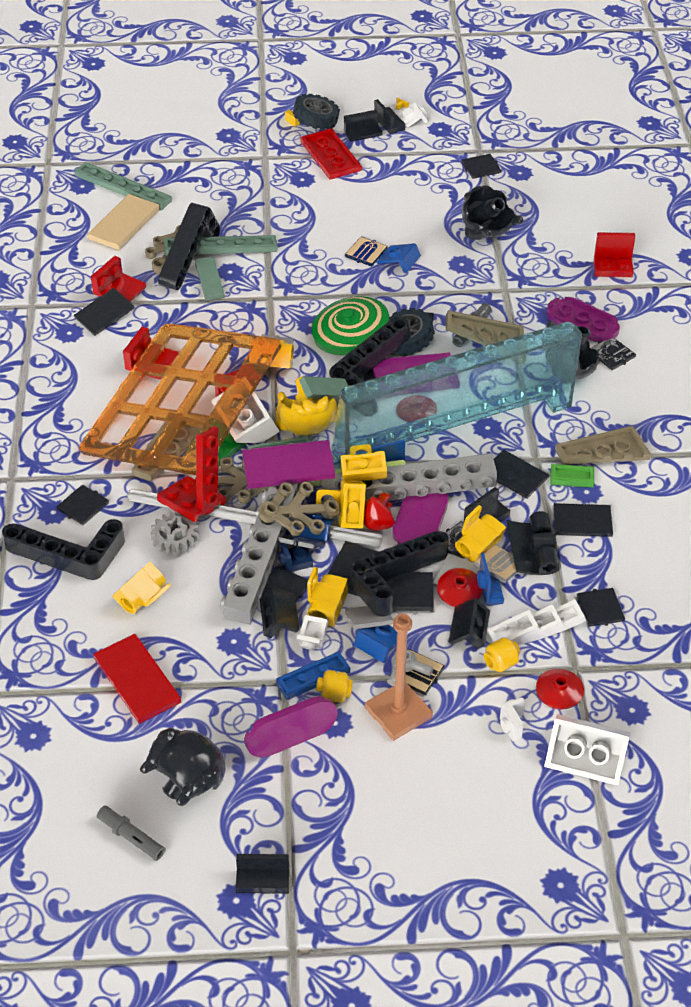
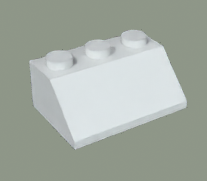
(253, 423)
(587, 749)

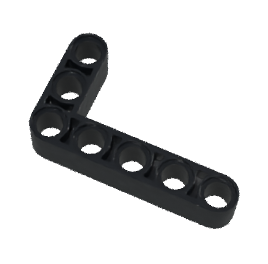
(197, 223)
(372, 351)
(64, 555)
(371, 572)

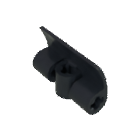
(534, 545)

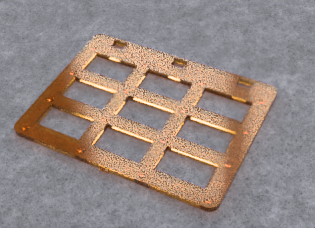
(223, 415)

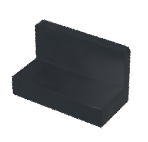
(388, 118)
(362, 125)
(490, 506)
(278, 612)
(470, 623)
(262, 873)

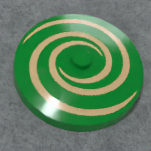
(348, 323)

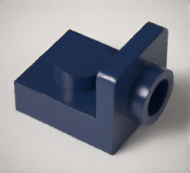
(295, 558)

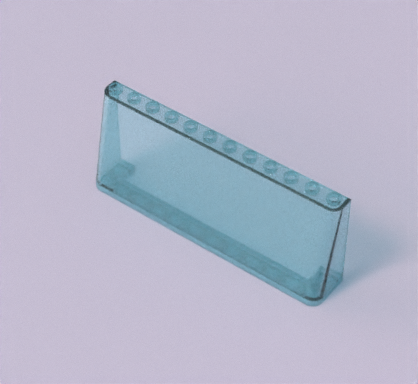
(460, 389)

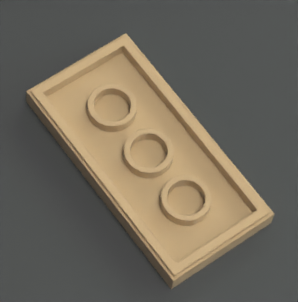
(123, 222)

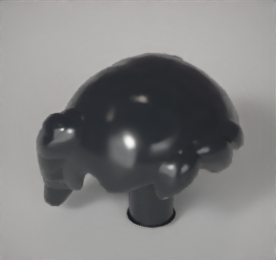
(487, 213)
(587, 357)
(189, 762)

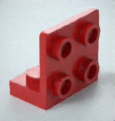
(613, 254)
(111, 276)
(139, 344)

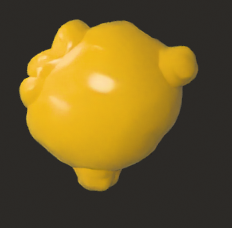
(304, 415)

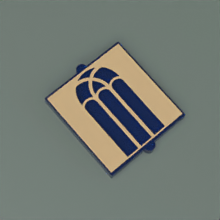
(366, 251)

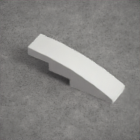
(541, 624)

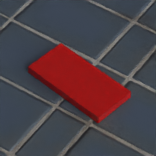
(330, 154)
(137, 678)

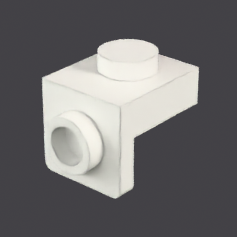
(413, 114)
(312, 632)
(510, 718)

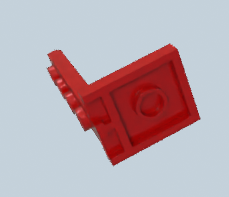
(201, 495)

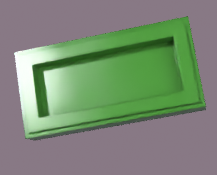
(572, 475)

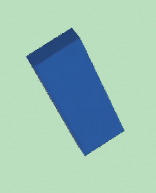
(306, 677)

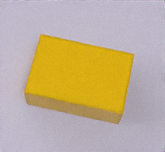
(289, 117)

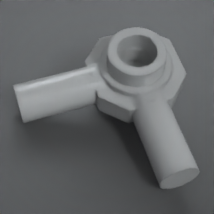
(411, 664)

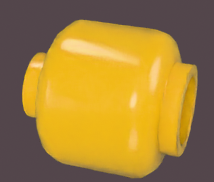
(501, 654)
(334, 686)

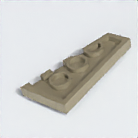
(481, 329)
(178, 446)
(610, 446)

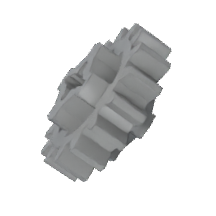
(174, 533)

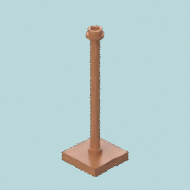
(399, 707)

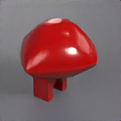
(378, 513)

